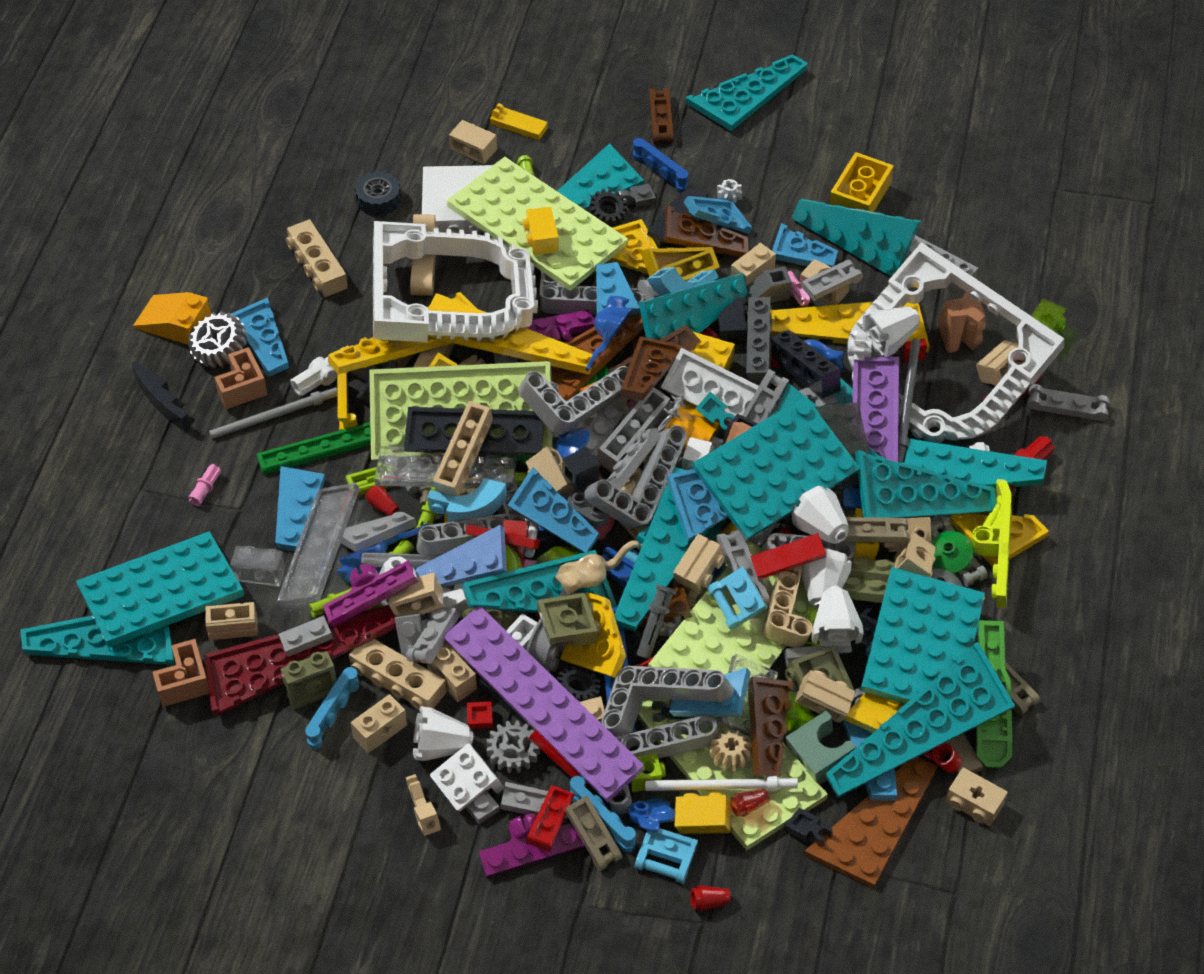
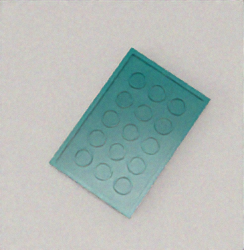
(772, 465)
(159, 589)
(919, 633)

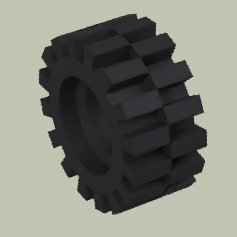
(613, 200)
(580, 680)

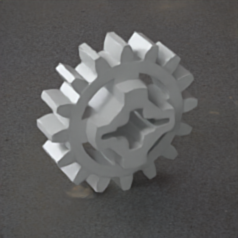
(513, 746)

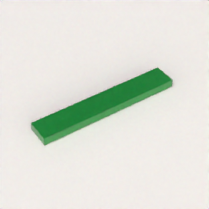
(315, 448)

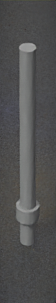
(314, 399)

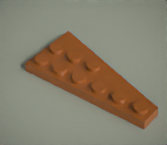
(571, 381)
(872, 830)

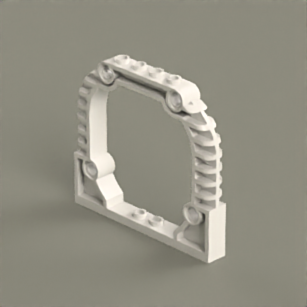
(415, 322)
(1036, 346)

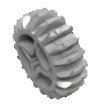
(212, 350)

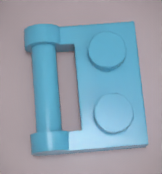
(744, 593)
(669, 847)

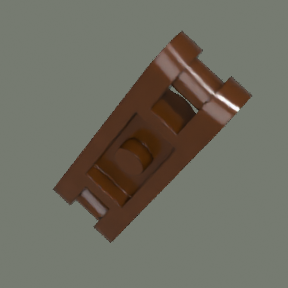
(661, 115)

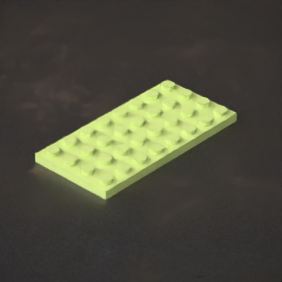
(499, 203)
(445, 387)
(708, 642)
(766, 819)

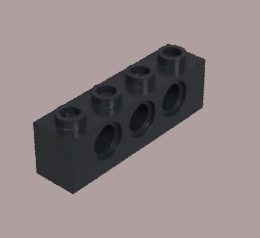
(805, 364)

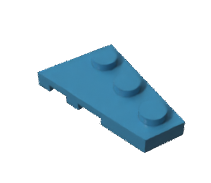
(719, 212)
(797, 249)
(612, 282)
(729, 708)

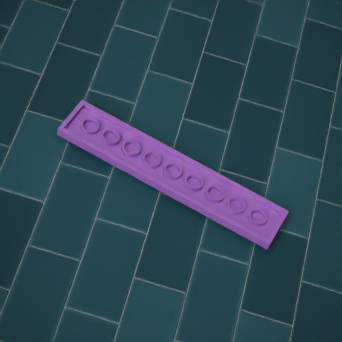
(544, 703)

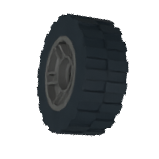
(378, 193)

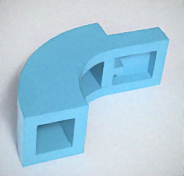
(669, 281)
(480, 503)

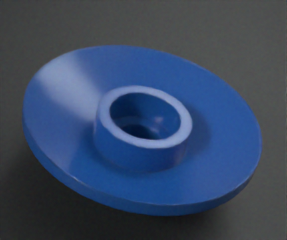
(572, 441)

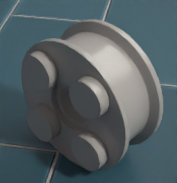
(542, 651)

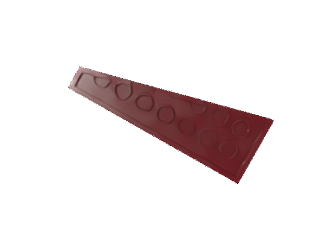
(255, 666)

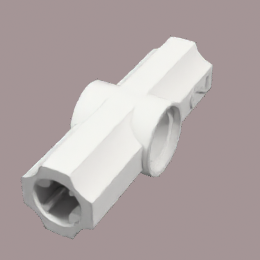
(318, 373)

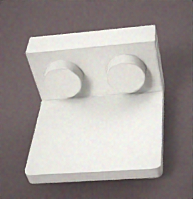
(465, 777)

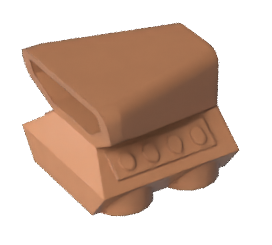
(962, 321)

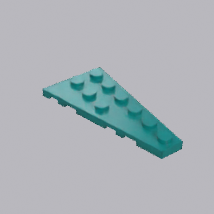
(745, 94)
(605, 172)
(866, 234)
(691, 306)
(976, 464)
(910, 491)
(525, 586)
(83, 640)

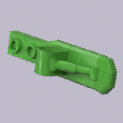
(995, 735)

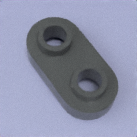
(587, 510)

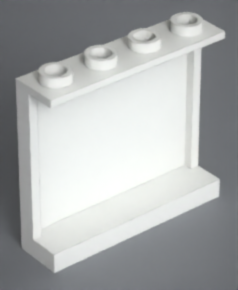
(440, 185)

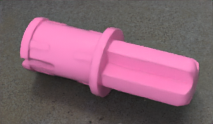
(798, 292)
(204, 485)

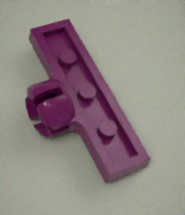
(562, 326)
(368, 590)
(518, 853)

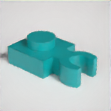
(713, 409)

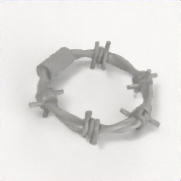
(671, 412)

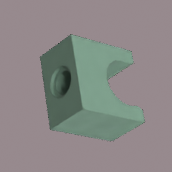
(811, 753)

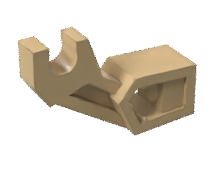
(424, 812)

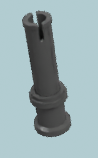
(658, 610)

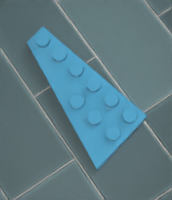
(694, 503)

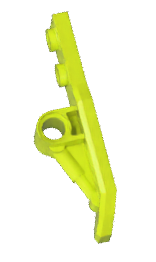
(997, 534)

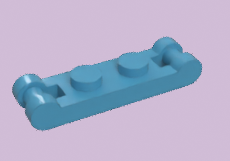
(327, 712)
(622, 836)

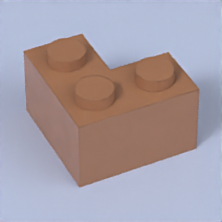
(243, 382)
(183, 680)

